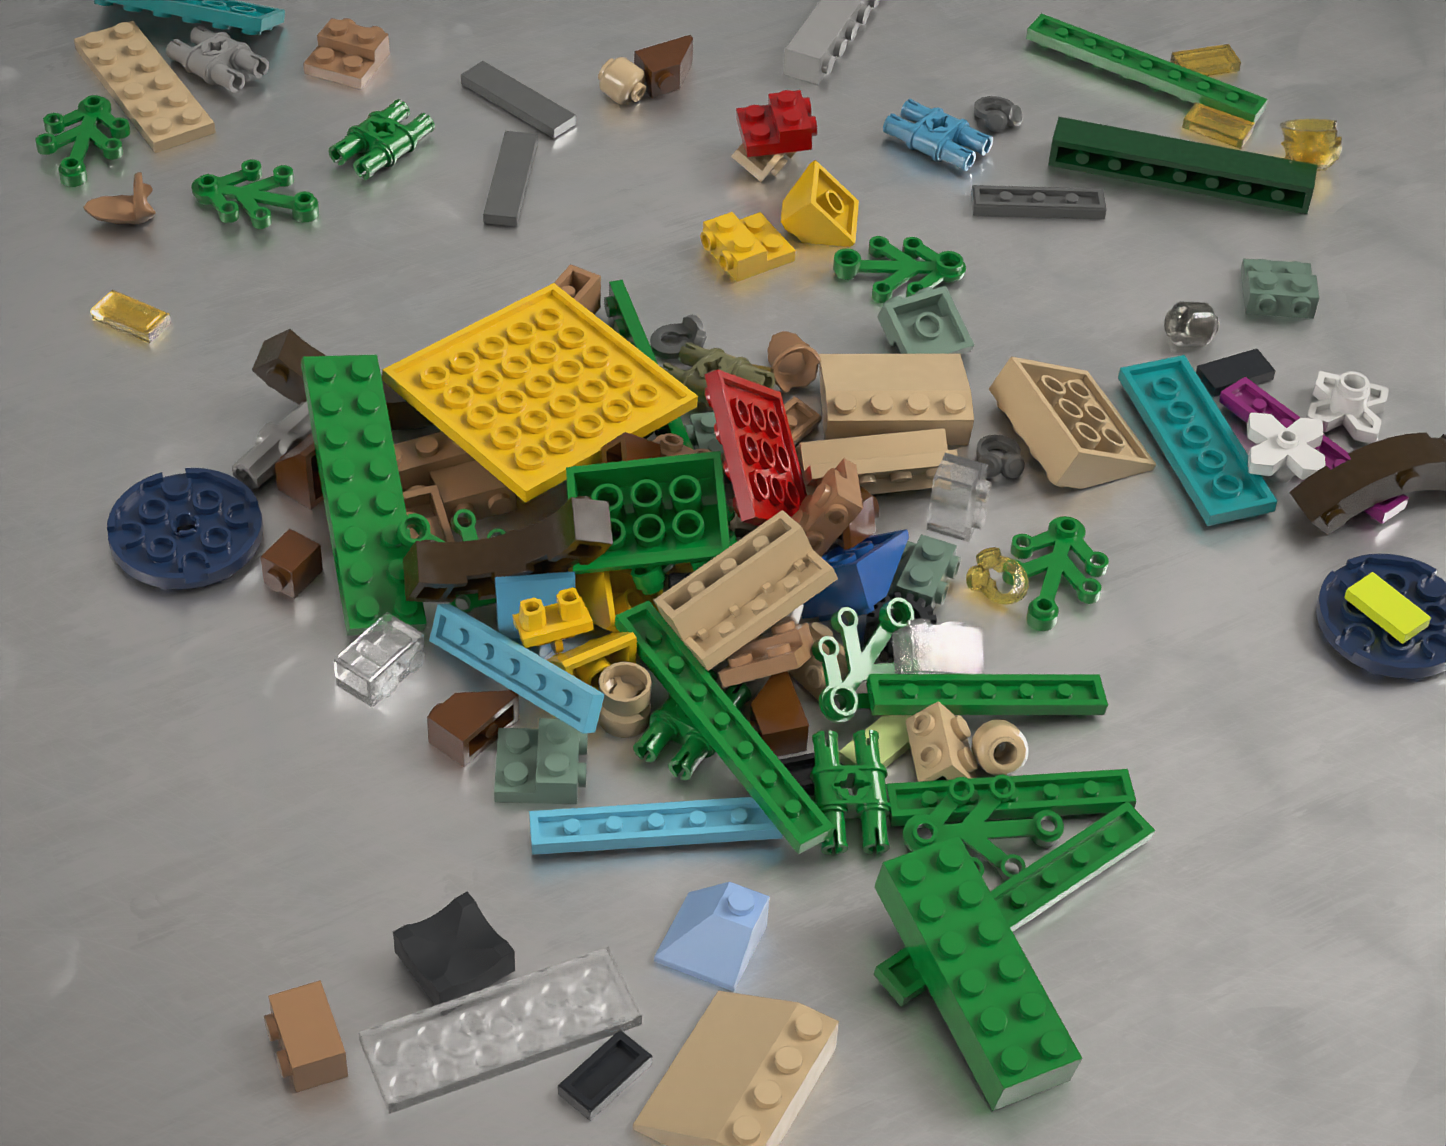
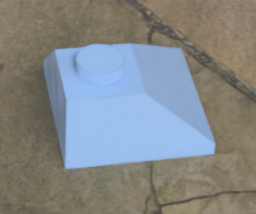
(715, 933)

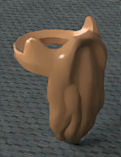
(123, 208)
(792, 361)

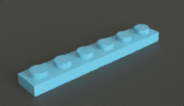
(517, 668)
(649, 825)

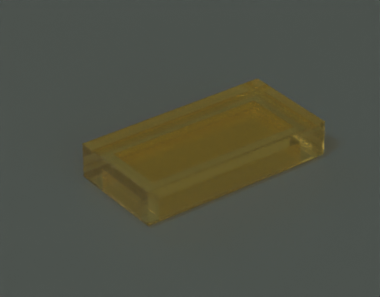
(1208, 60)
(1218, 125)
(131, 316)

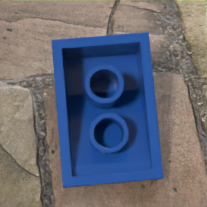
(862, 575)

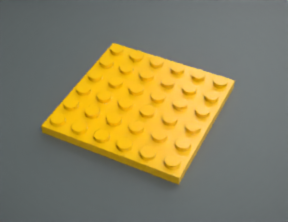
(538, 389)

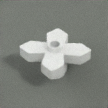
(1349, 402)
(1284, 450)

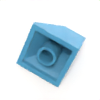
(514, 589)

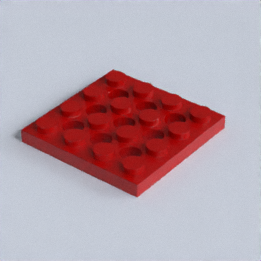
(756, 447)

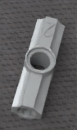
(270, 445)

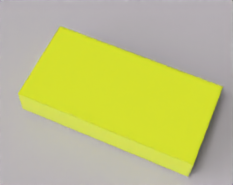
(1387, 607)

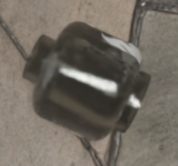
(1191, 324)

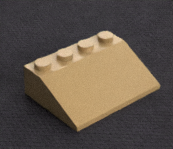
(895, 395)
(1068, 424)
(740, 1074)

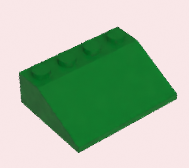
(658, 509)

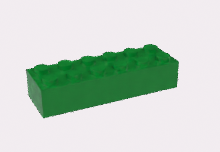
(977, 973)

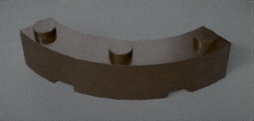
(280, 369)
(1372, 476)
(567, 537)

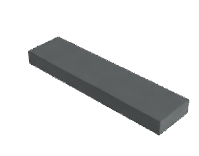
(518, 99)
(510, 178)
(1038, 202)

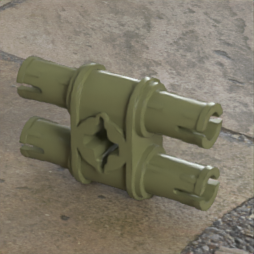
(706, 361)

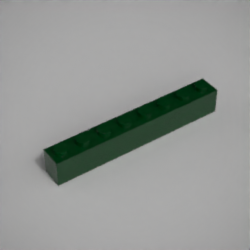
(1183, 165)

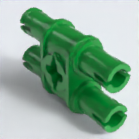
(381, 139)
(673, 725)
(867, 785)

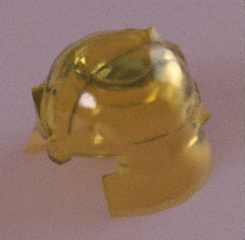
(1312, 141)

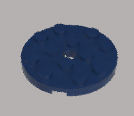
(147, 519)
(1365, 641)

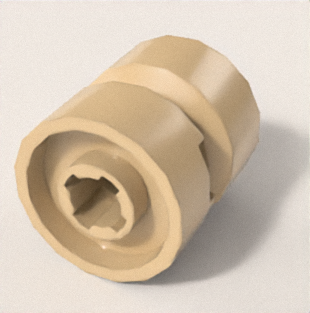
(626, 699)

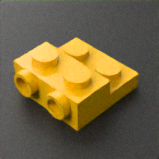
(746, 244)

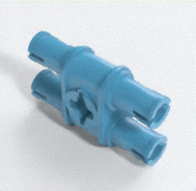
(938, 134)

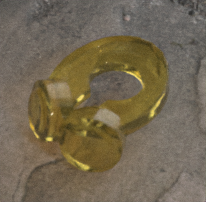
(979, 578)

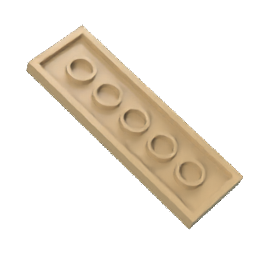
(144, 86)

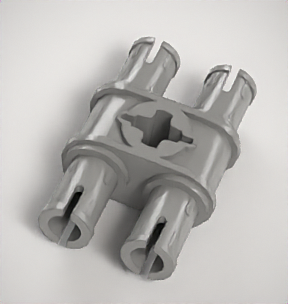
(217, 58)

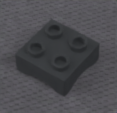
(454, 951)

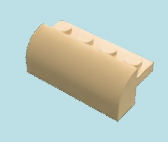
(883, 461)
(745, 590)

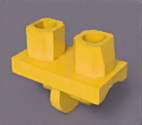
(553, 622)

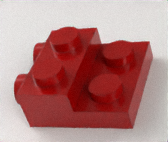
(777, 127)

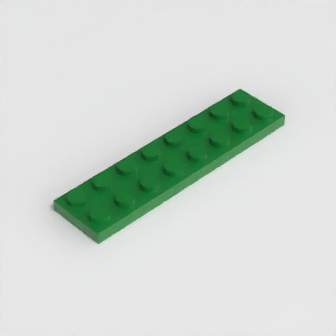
(360, 488)

